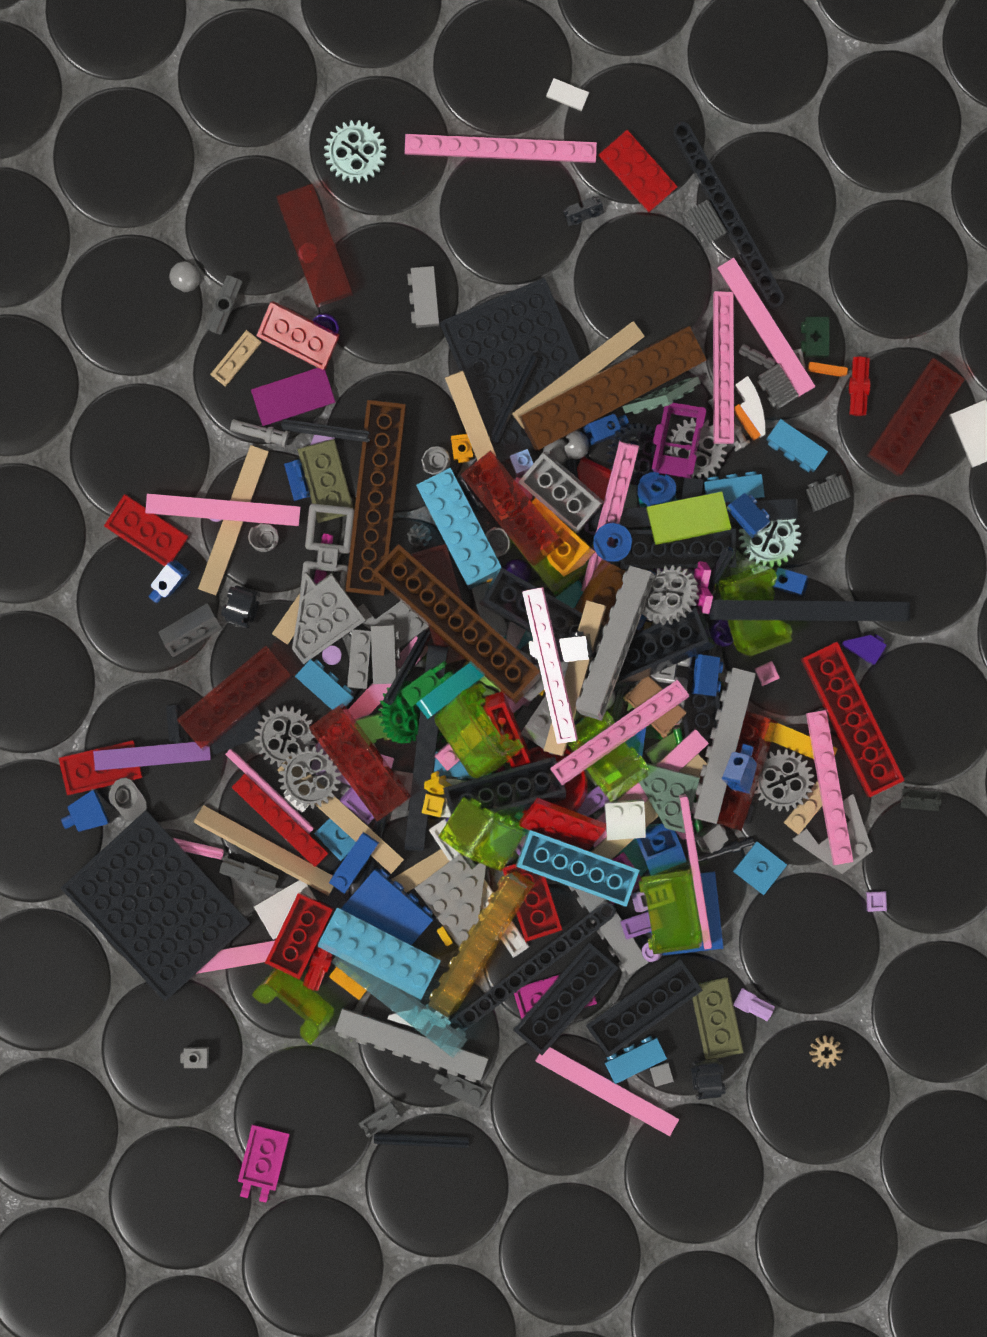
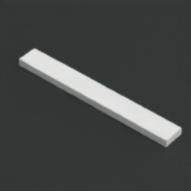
(512, 937)

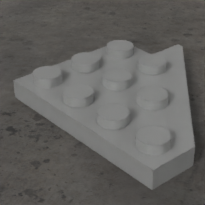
(323, 616)
(455, 896)

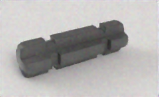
(756, 356)

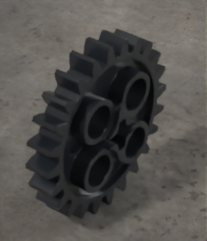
(639, 435)

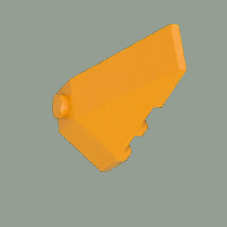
(574, 550)

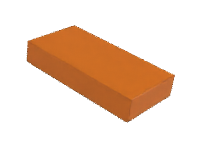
(827, 369)
(746, 422)

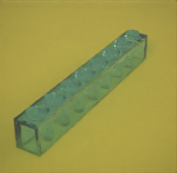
(408, 1008)

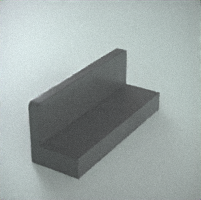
(189, 630)

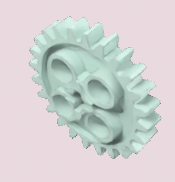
(344, 164)
(784, 543)

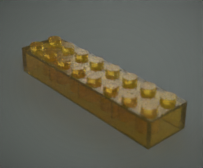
(480, 944)

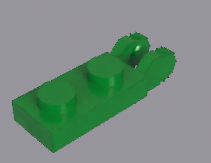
(424, 684)

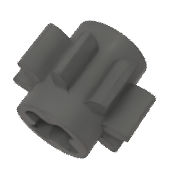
(419, 535)

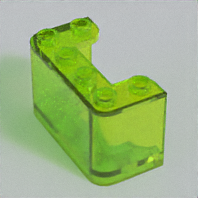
(754, 635)
(473, 733)
(619, 768)
(482, 834)

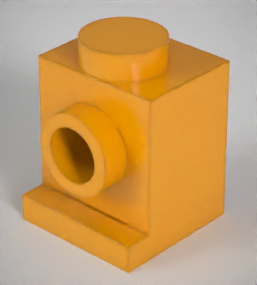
(458, 440)

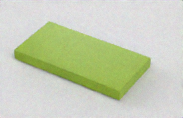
(688, 518)

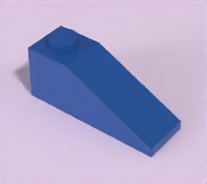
(353, 862)

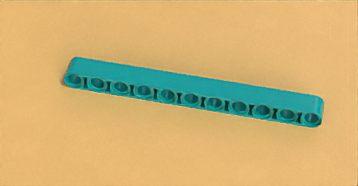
(470, 675)

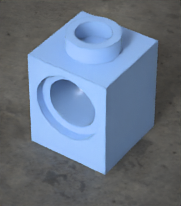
(521, 462)

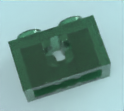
(820, 326)

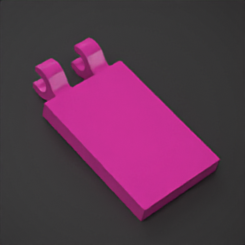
(262, 1160)

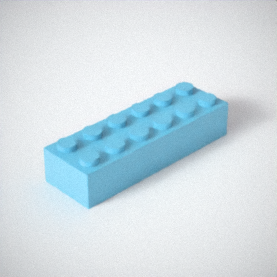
(459, 528)
(577, 868)
(378, 953)

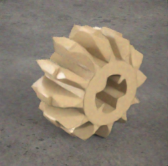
(821, 1047)

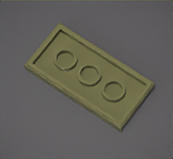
(325, 477)
(717, 1020)

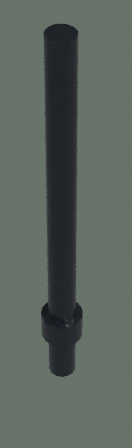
(734, 846)

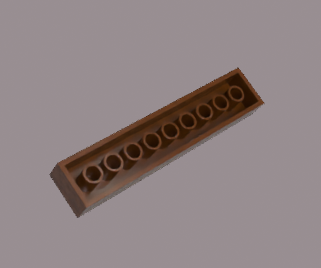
(612, 388)
(375, 496)
(457, 624)

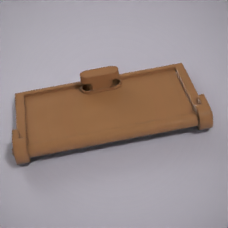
(644, 691)

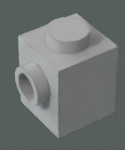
(711, 838)
(195, 1057)

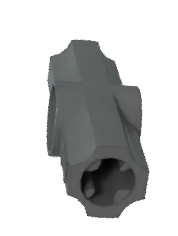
(228, 293)
(249, 873)

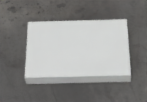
(972, 431)
(276, 908)

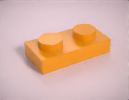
(347, 983)

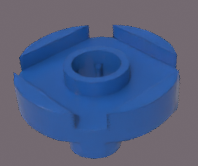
(653, 480)
(617, 532)

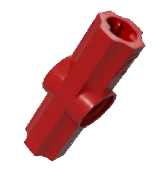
(859, 386)
(318, 965)

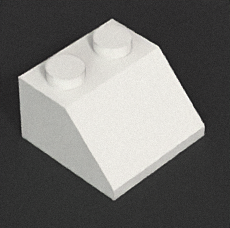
(625, 819)

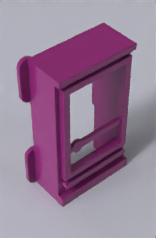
(674, 465)

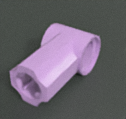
(750, 1003)

